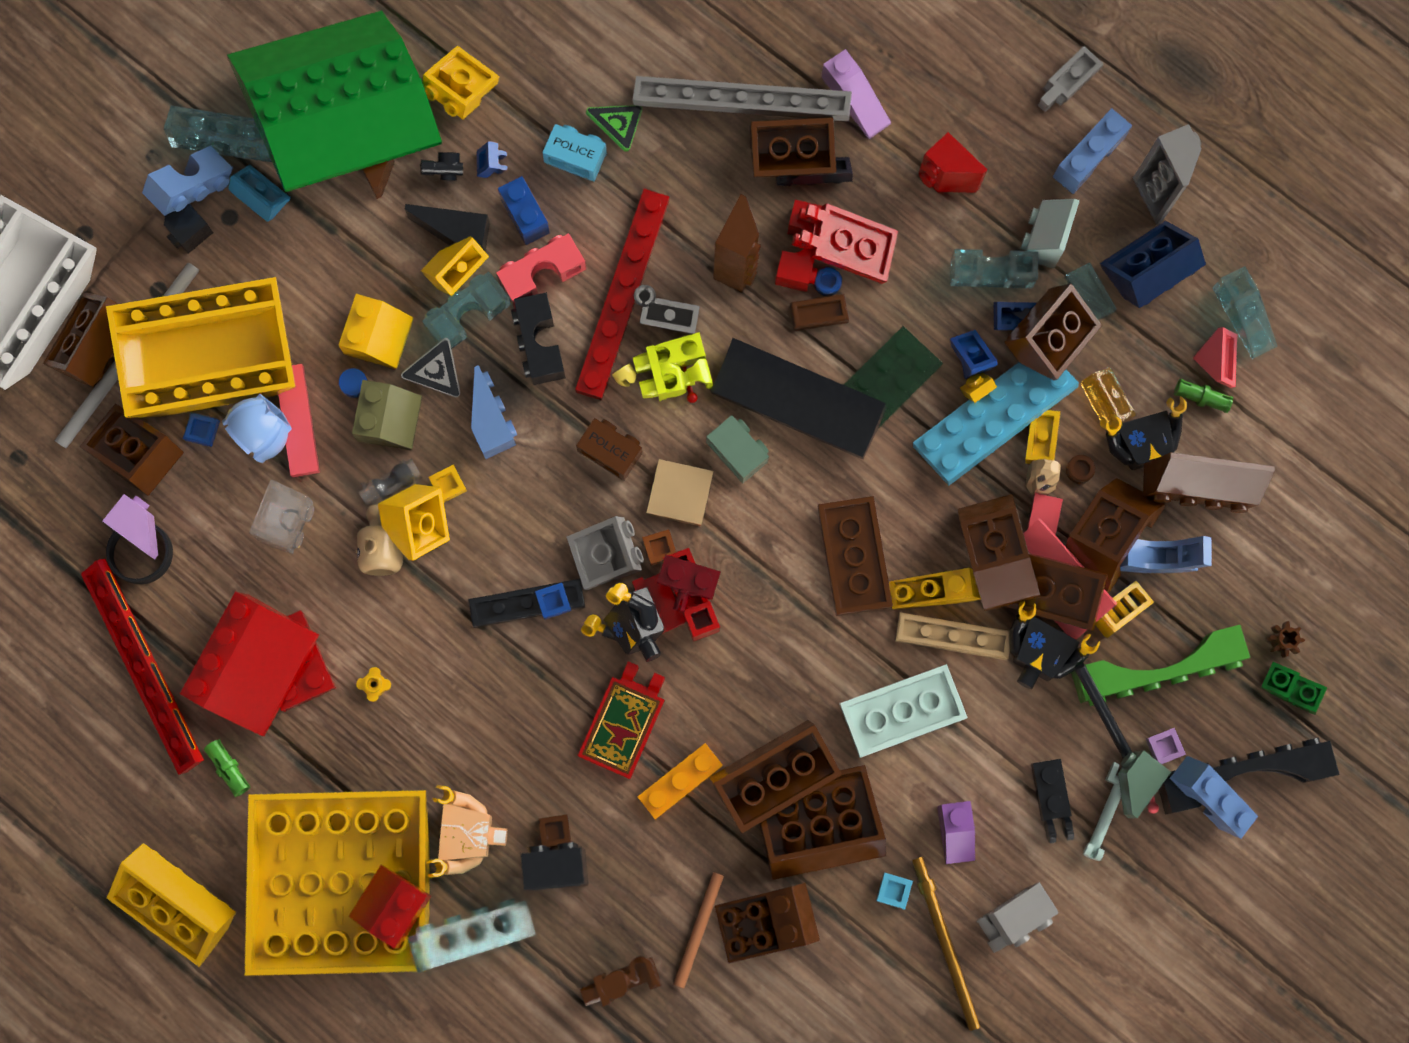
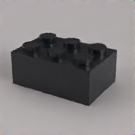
(554, 868)

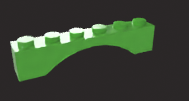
(1217, 649)

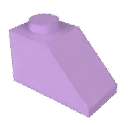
(134, 523)

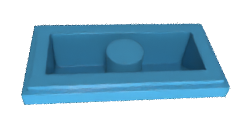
(258, 192)

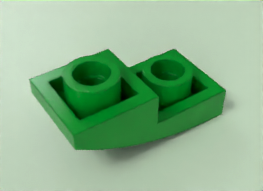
(1294, 688)

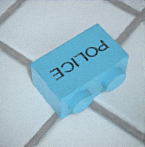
(575, 152)

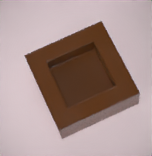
(555, 830)

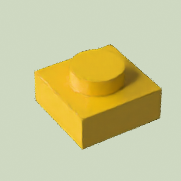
(978, 387)
(449, 482)

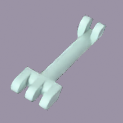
(1093, 848)

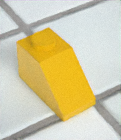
(454, 265)

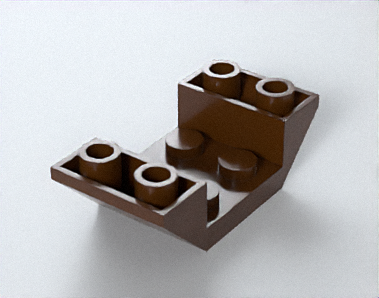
(1112, 528)
(998, 552)

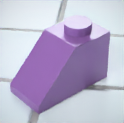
(957, 832)

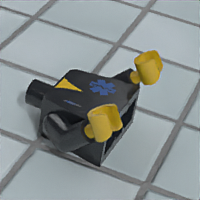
(1145, 437)
(630, 622)
(1043, 649)

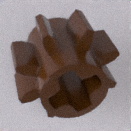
(1292, 642)

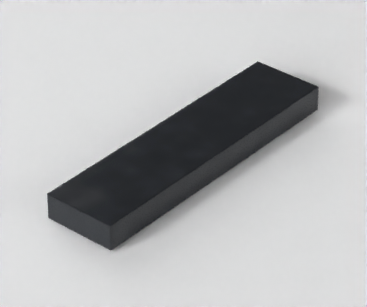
(518, 604)

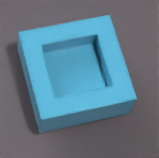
(894, 890)

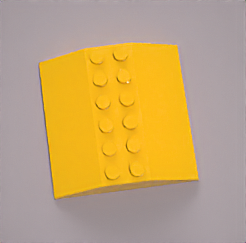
(309, 869)

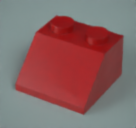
(951, 167)
(389, 907)

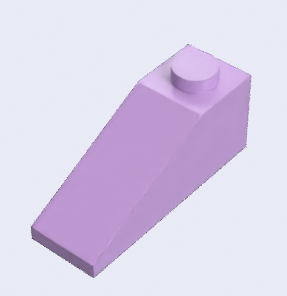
(844, 74)

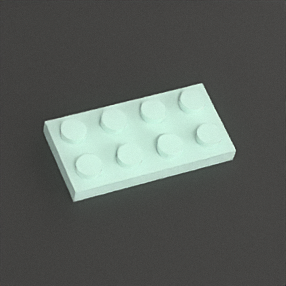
(903, 711)

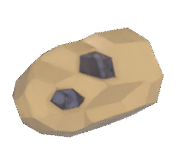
(1042, 476)

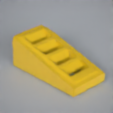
(1111, 622)

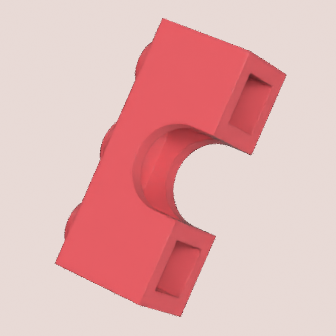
(559, 255)

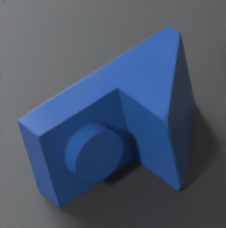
(973, 353)

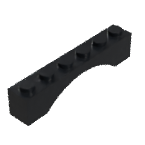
(1304, 764)

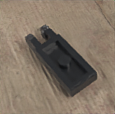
(1052, 797)

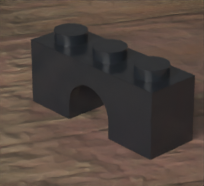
(542, 362)

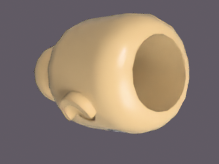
(375, 550)

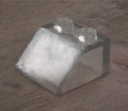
(282, 517)

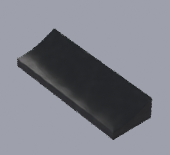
(799, 398)

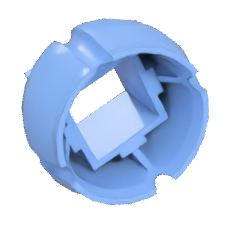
(258, 427)

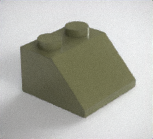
(386, 415)

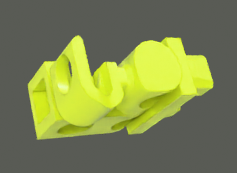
(666, 363)

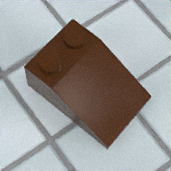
(132, 449)

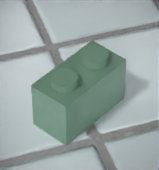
(738, 448)

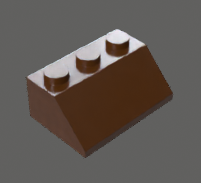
(793, 147)
(1053, 332)
(84, 341)

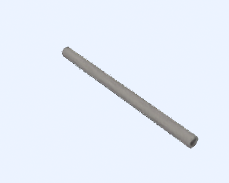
(110, 377)

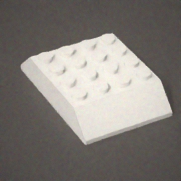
(39, 284)

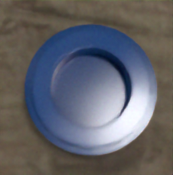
(828, 281)
(351, 382)

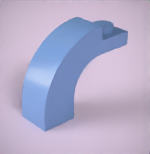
(1168, 556)

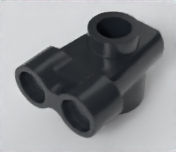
(447, 166)

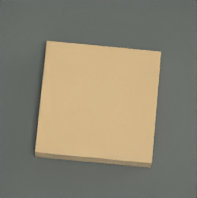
(679, 492)

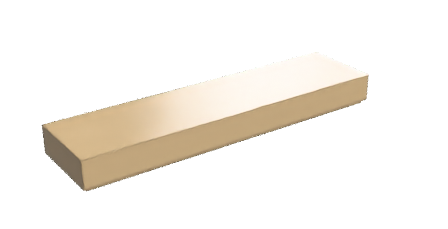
(953, 636)

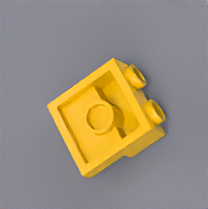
(458, 82)

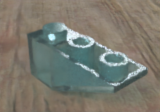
(1246, 311)

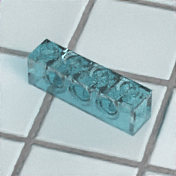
(224, 132)
(429, 953)

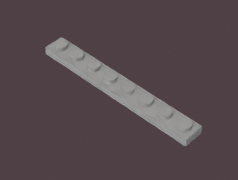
(742, 98)

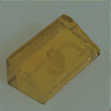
(1107, 396)

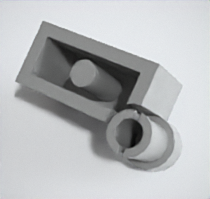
(665, 312)
(1018, 917)

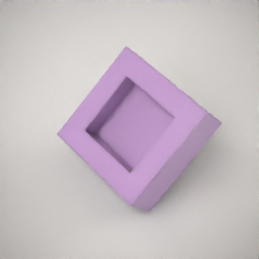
(1165, 746)

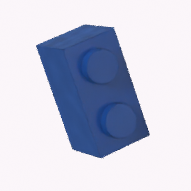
(524, 210)

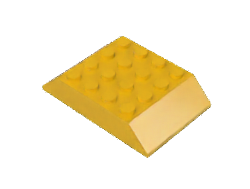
(200, 349)

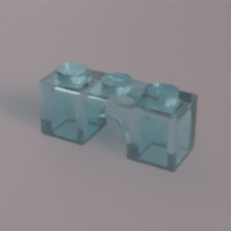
(973, 269)
(482, 295)

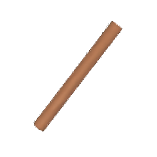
(698, 930)

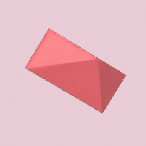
(1219, 357)

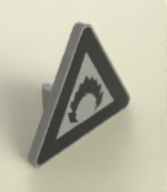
(435, 370)

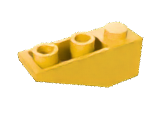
(934, 589)

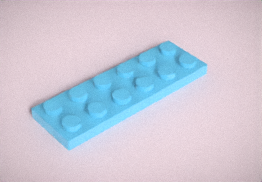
(984, 426)

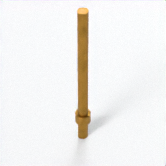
(927, 888)

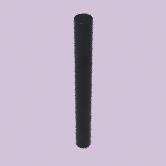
(1102, 709)

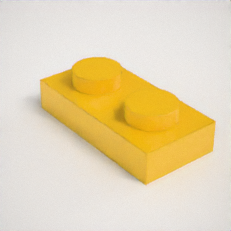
(1043, 437)

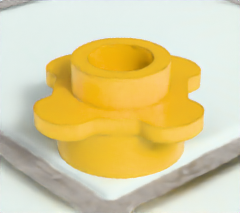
(381, 684)

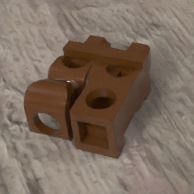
(617, 983)

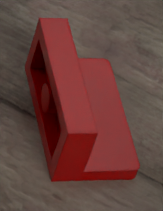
(663, 600)

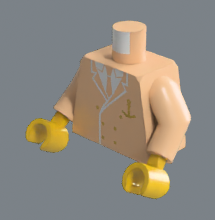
(464, 833)

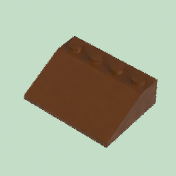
(826, 828)

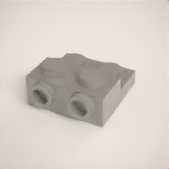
(605, 552)

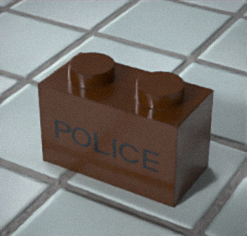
(609, 448)

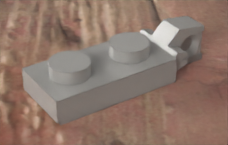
(1070, 78)

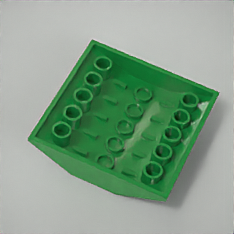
(335, 99)

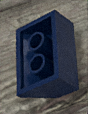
(1154, 263)

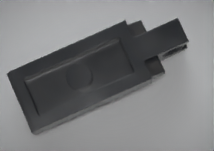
(843, 174)

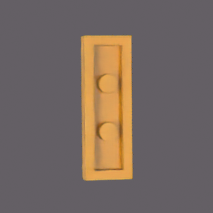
(680, 781)

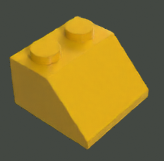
(375, 332)
(415, 520)

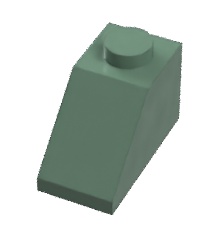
(1139, 781)

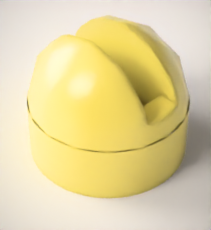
(625, 375)

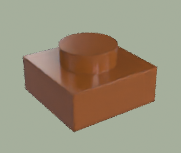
(658, 546)

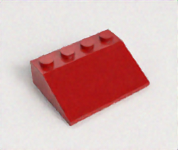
(249, 663)

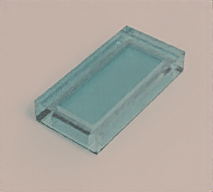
(1091, 290)

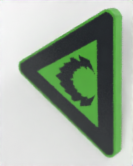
(617, 122)

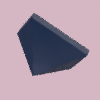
(1010, 314)

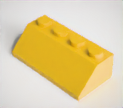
(170, 904)

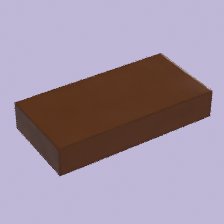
(819, 312)

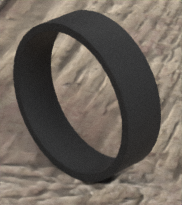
(151, 578)

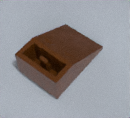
(767, 923)

